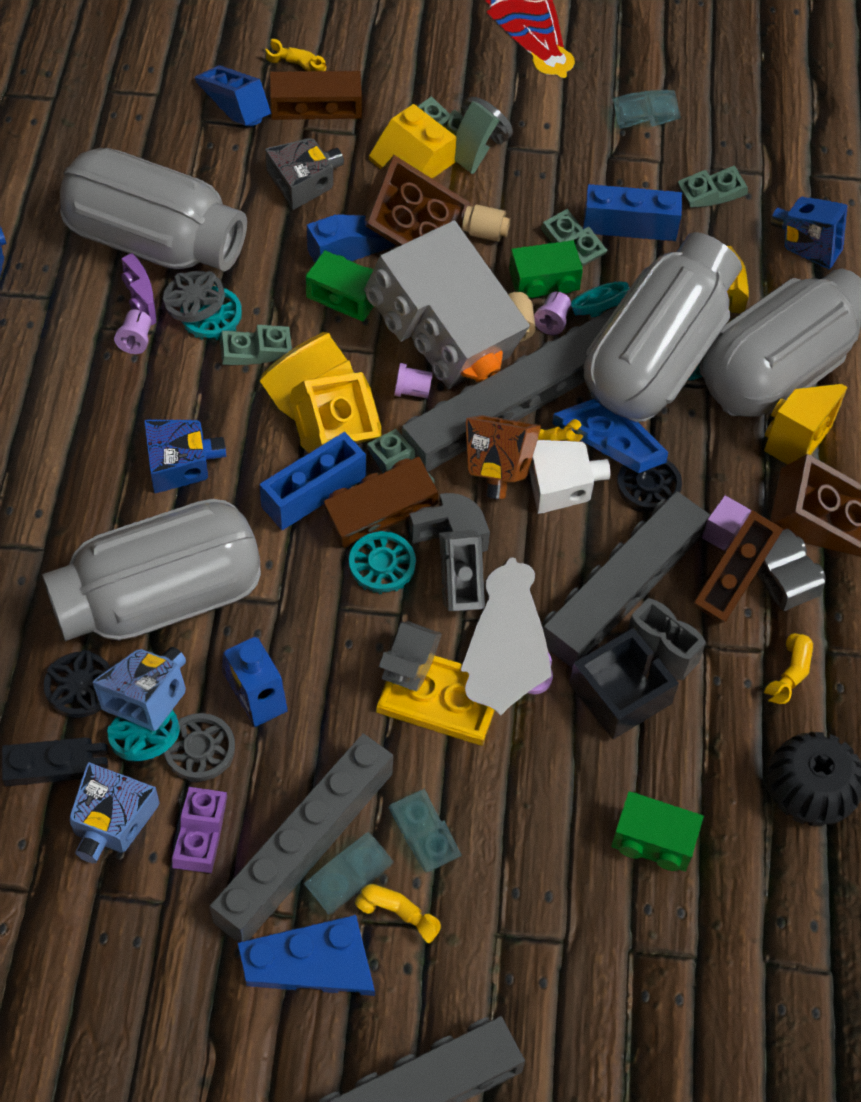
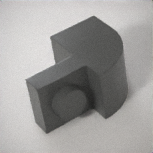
(452, 515)
(410, 655)

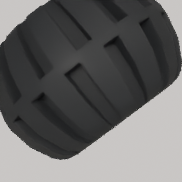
(815, 778)

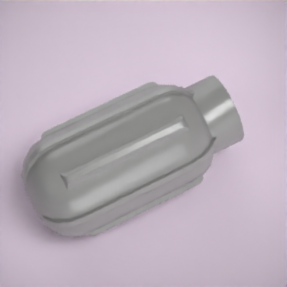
(150, 211)
(662, 328)
(783, 343)
(156, 572)

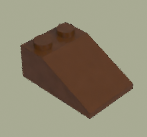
(819, 505)

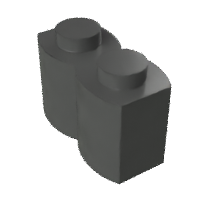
(790, 573)
(672, 641)

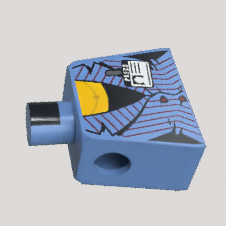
(143, 687)
(110, 811)

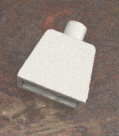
(564, 474)

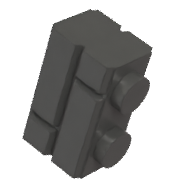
(462, 570)

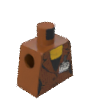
(500, 451)

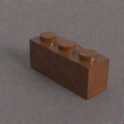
(315, 95)
(380, 500)
(737, 566)

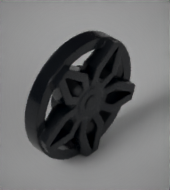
(649, 484)
(77, 683)

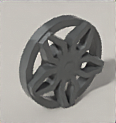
(502, 130)
(193, 296)
(200, 747)

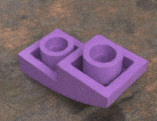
(139, 285)
(199, 830)

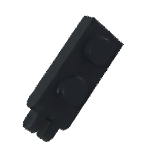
(50, 760)

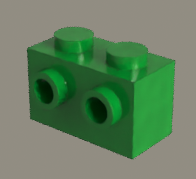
(546, 269)
(339, 285)
(657, 832)

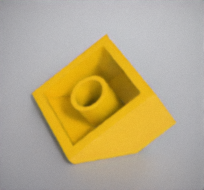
(417, 141)
(803, 421)

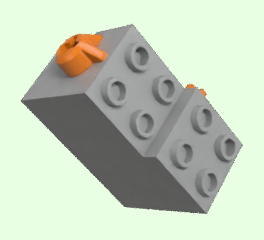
(447, 304)

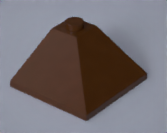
(409, 203)

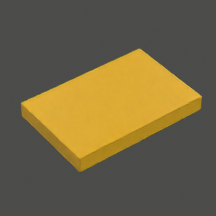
(439, 704)

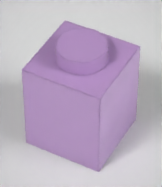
(724, 522)

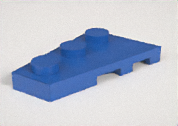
(614, 435)
(310, 957)

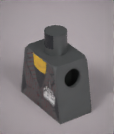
(302, 170)

